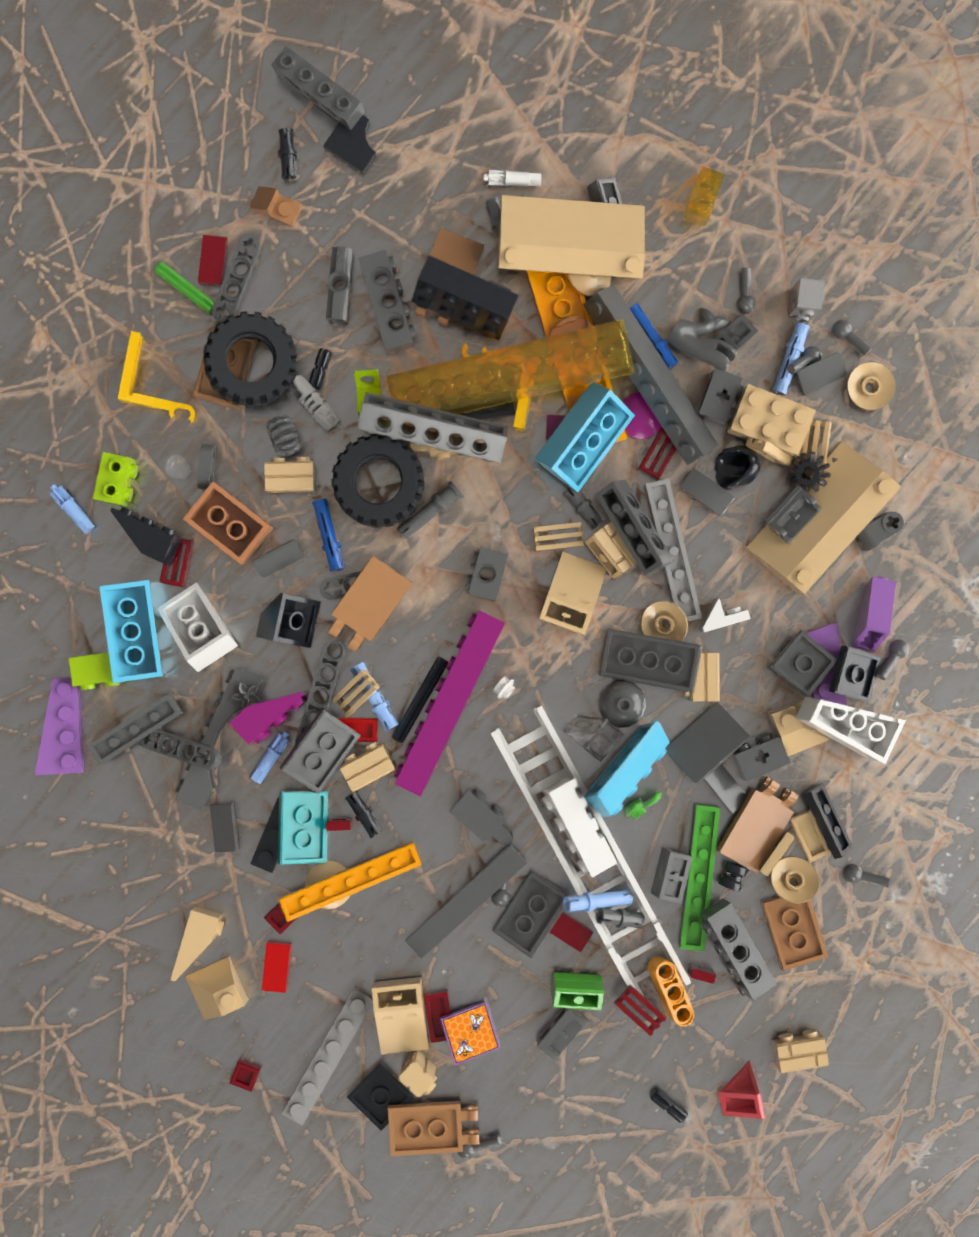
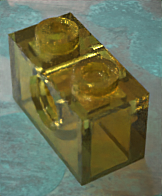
(703, 196)

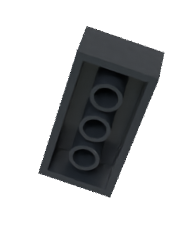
(463, 298)

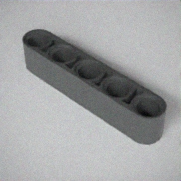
(320, 683)

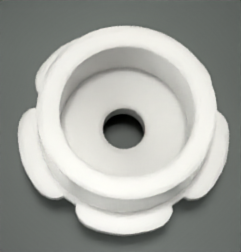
(504, 688)

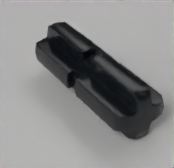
(321, 363)
(672, 1108)

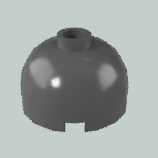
(622, 703)

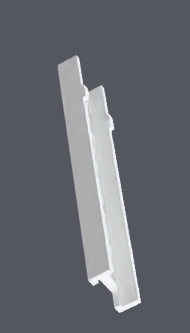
(563, 855)

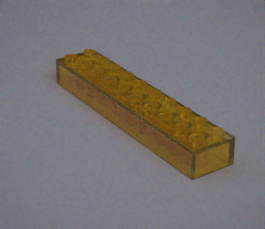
(518, 370)

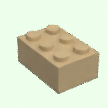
(771, 419)

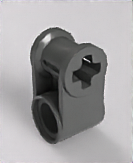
(877, 530)

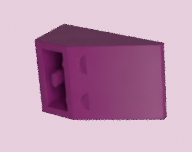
(256, 720)

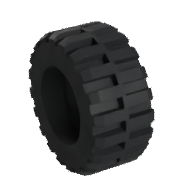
(254, 327)
(355, 457)

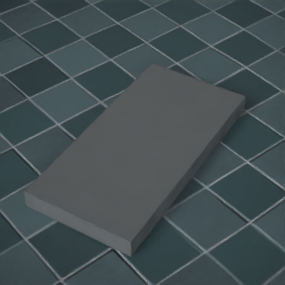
(651, 660)

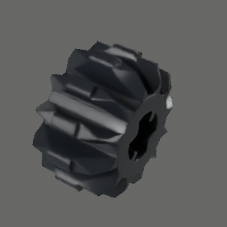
(817, 478)

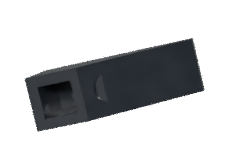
(150, 540)

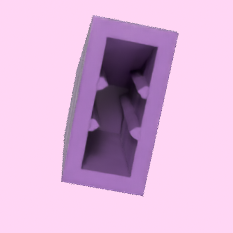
(874, 614)

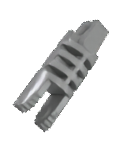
(315, 405)

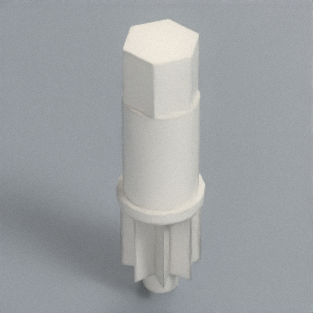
(512, 178)

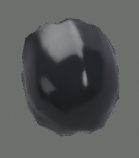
(737, 467)

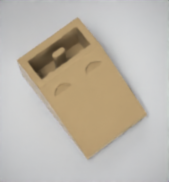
(573, 593)
(400, 1015)

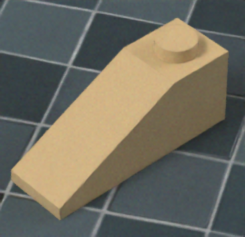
(199, 933)

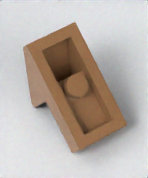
(276, 206)

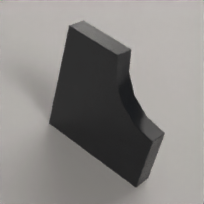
(351, 145)

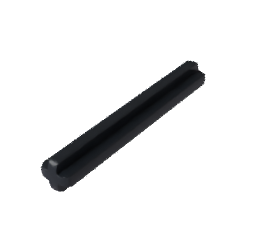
(420, 699)

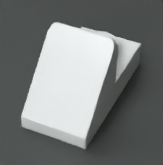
(716, 619)

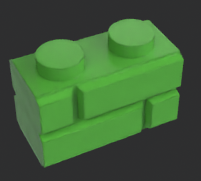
(577, 991)

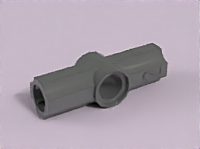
(339, 270)

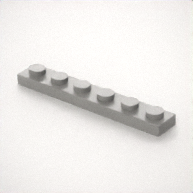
(669, 529)
(328, 1056)

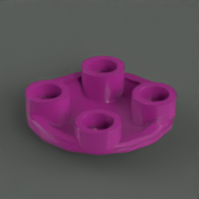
(644, 422)

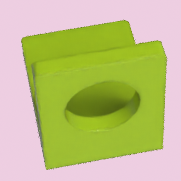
(363, 387)

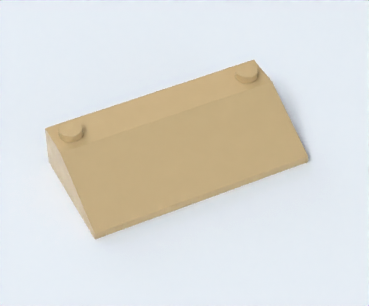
(571, 237)
(847, 505)

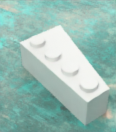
(856, 729)
(578, 826)

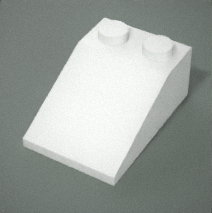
(196, 627)

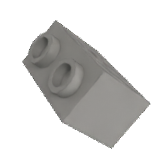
(806, 299)

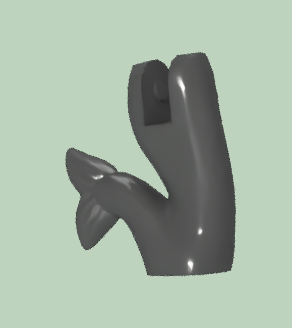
(711, 351)

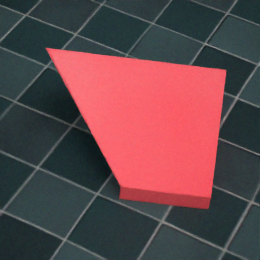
(742, 1095)

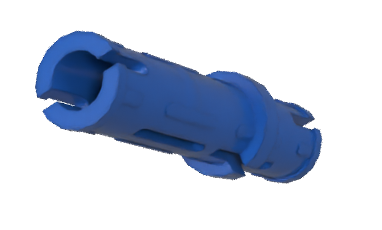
(655, 338)
(321, 509)

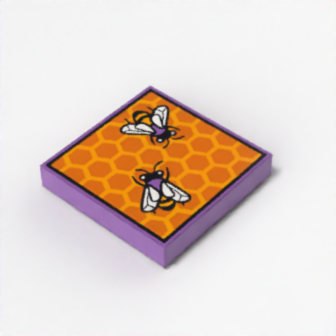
(469, 1033)

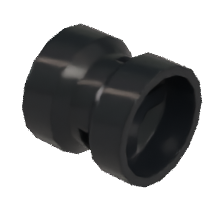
(730, 881)

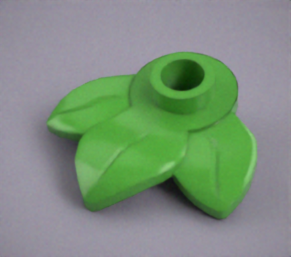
(636, 808)

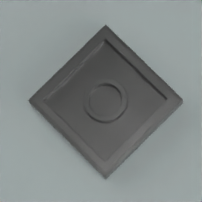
(803, 663)

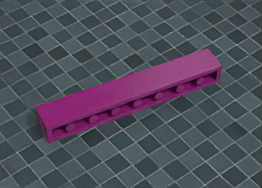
(449, 704)

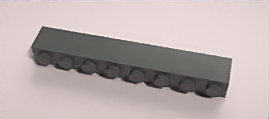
(655, 379)

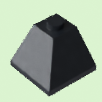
(289, 620)

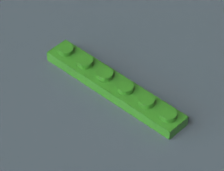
(700, 876)

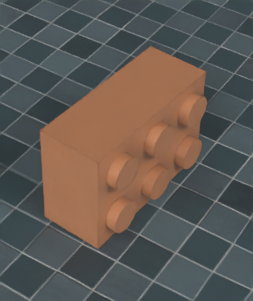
(228, 523)

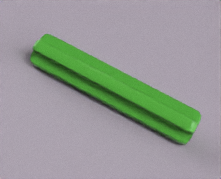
(184, 287)

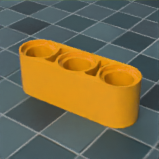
(678, 998)

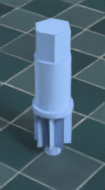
(71, 508)
(273, 752)

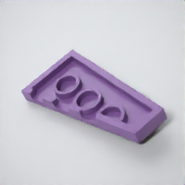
(829, 639)
(62, 731)

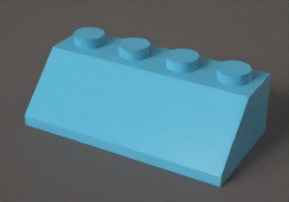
(585, 436)
(130, 631)
(627, 769)

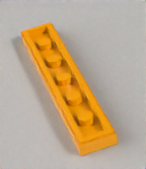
(349, 881)

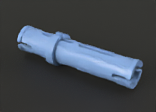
(793, 352)
(377, 702)
(600, 900)

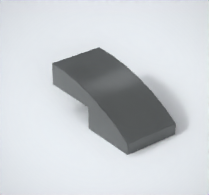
(738, 332)
(707, 492)

